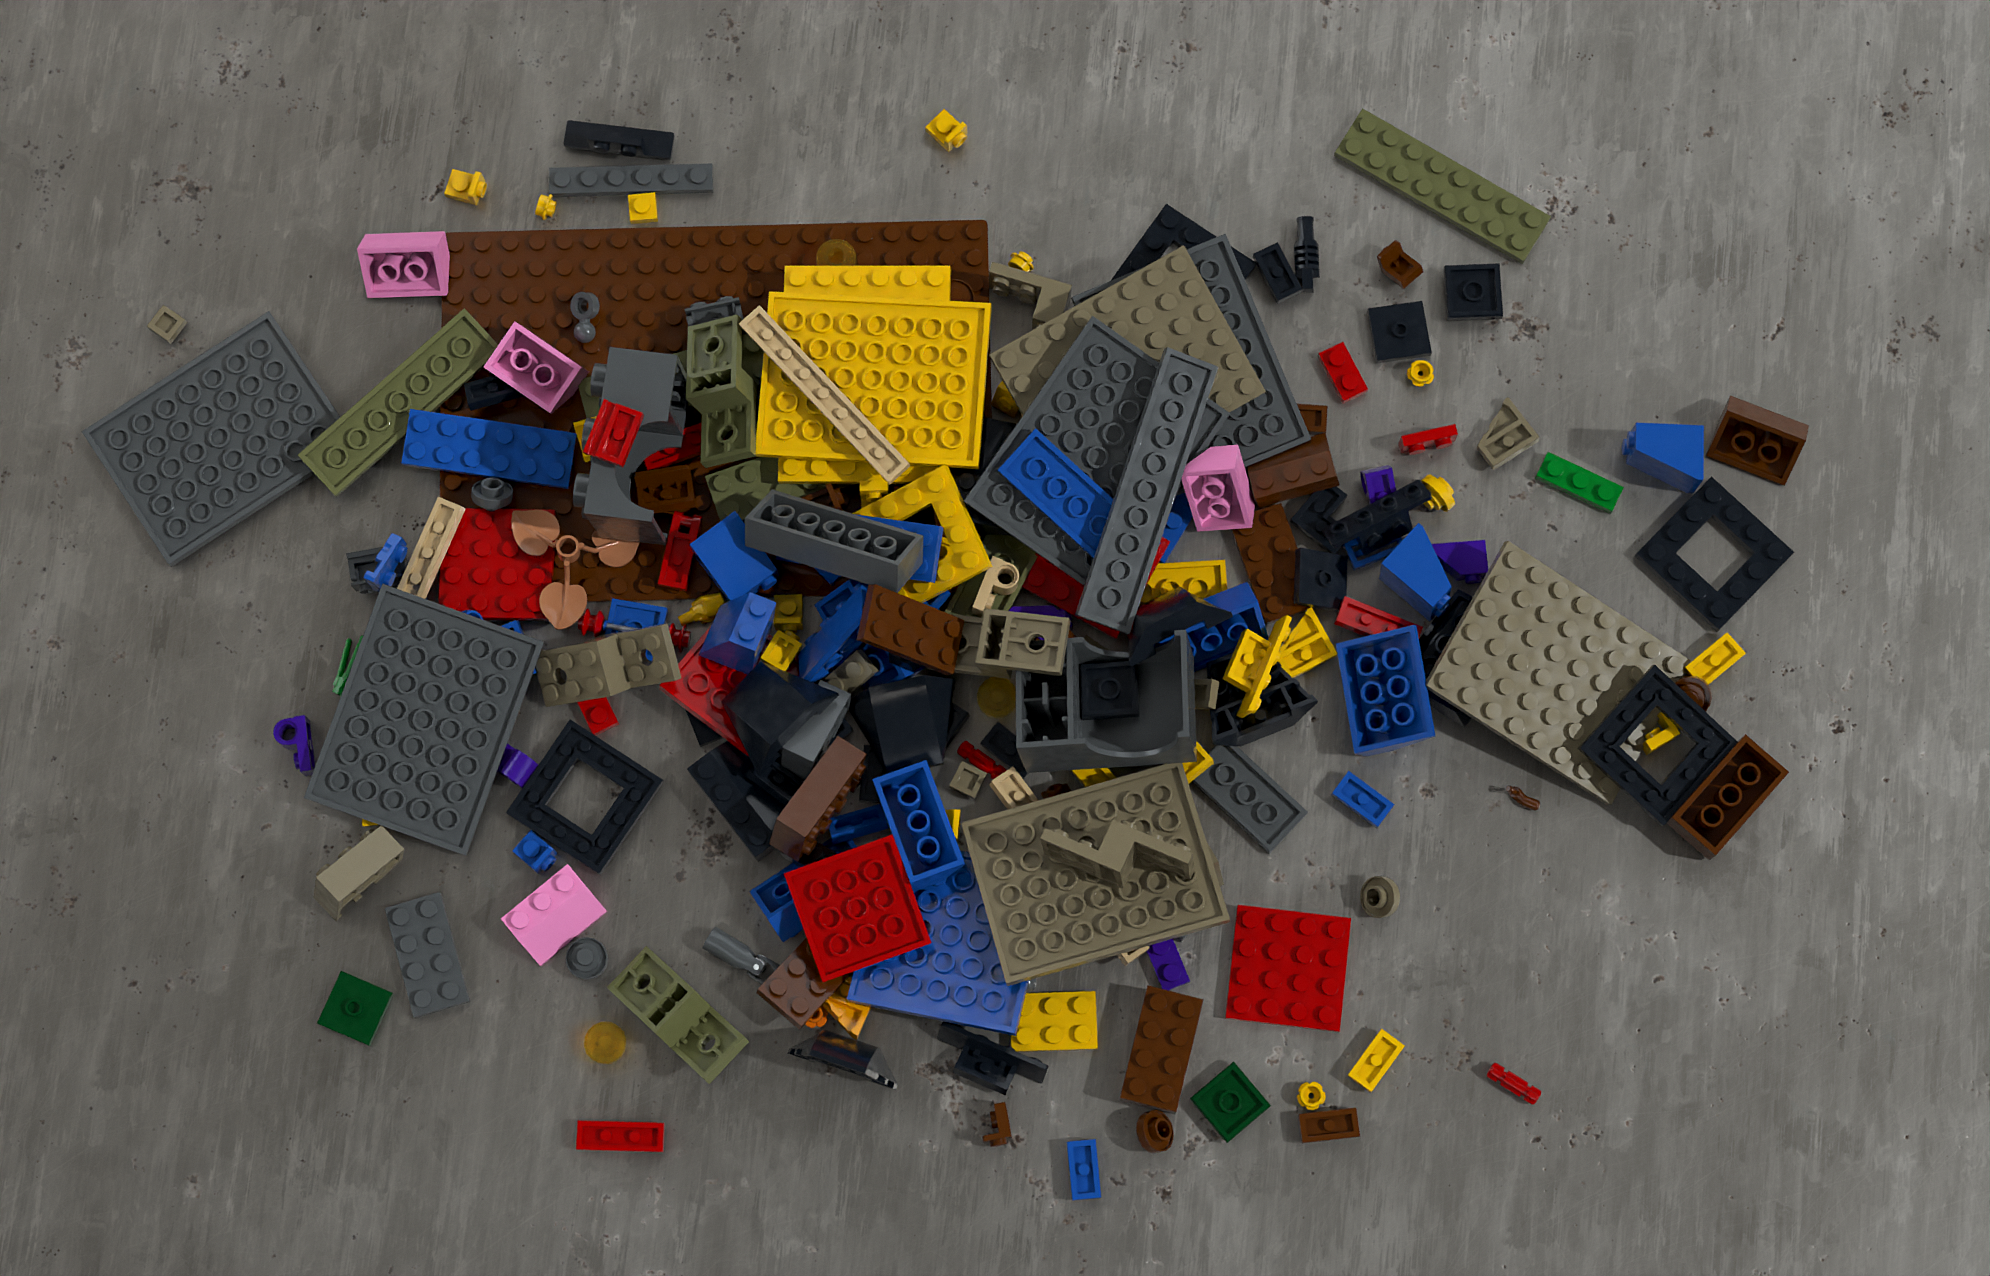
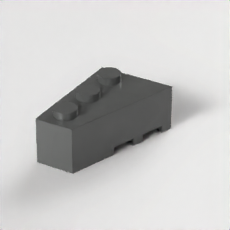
(808, 744)

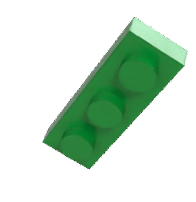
(1579, 482)

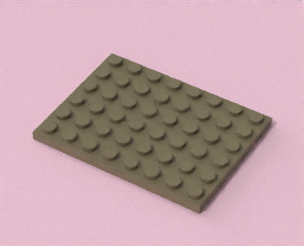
(1153, 311)
(1547, 666)
(1062, 917)

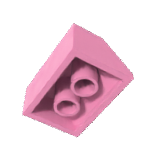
(405, 264)
(535, 368)
(1219, 490)
(553, 915)

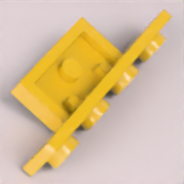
(1253, 661)

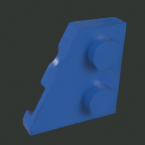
(388, 558)

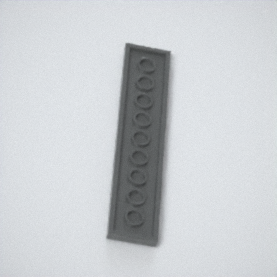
(1146, 490)

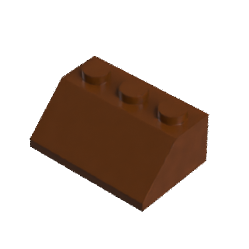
(1757, 440)
(1294, 472)

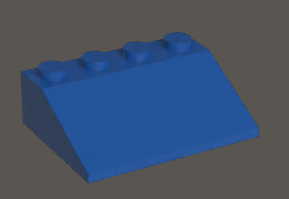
(1385, 691)

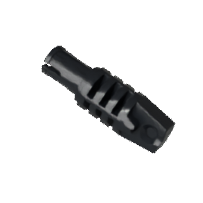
(1306, 254)

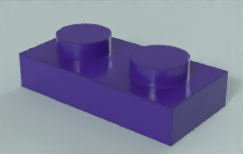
(1167, 965)

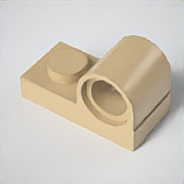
(991, 584)

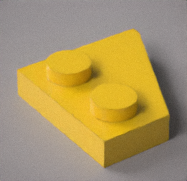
(1306, 646)

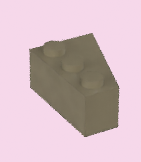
(356, 870)

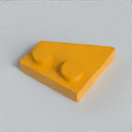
(847, 1014)

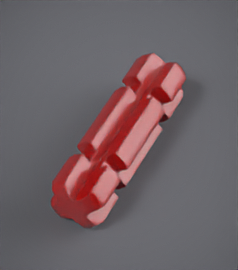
(980, 760)
(1514, 1083)

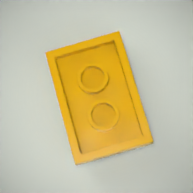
(1057, 1022)

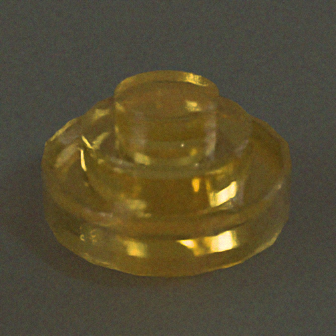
(836, 253)
(996, 697)
(605, 1043)

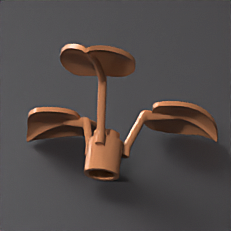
(564, 602)

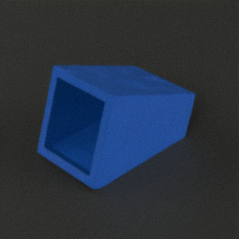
(1667, 453)
(731, 563)
(1417, 575)
(739, 632)

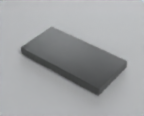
(1249, 796)

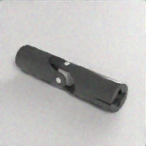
(737, 954)

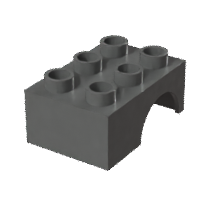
(651, 385)
(1057, 738)

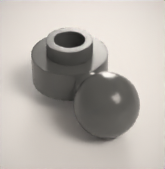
(584, 330)

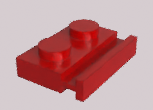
(613, 433)

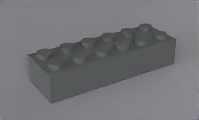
(834, 540)

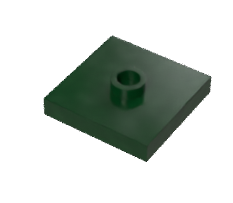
(355, 1008)
(1230, 1102)

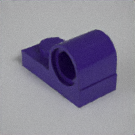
(1377, 482)
(302, 741)
(516, 766)

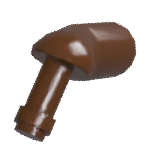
(1517, 794)

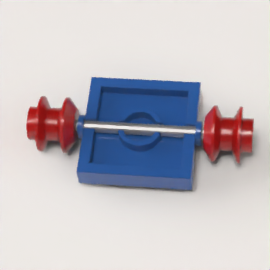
(629, 616)

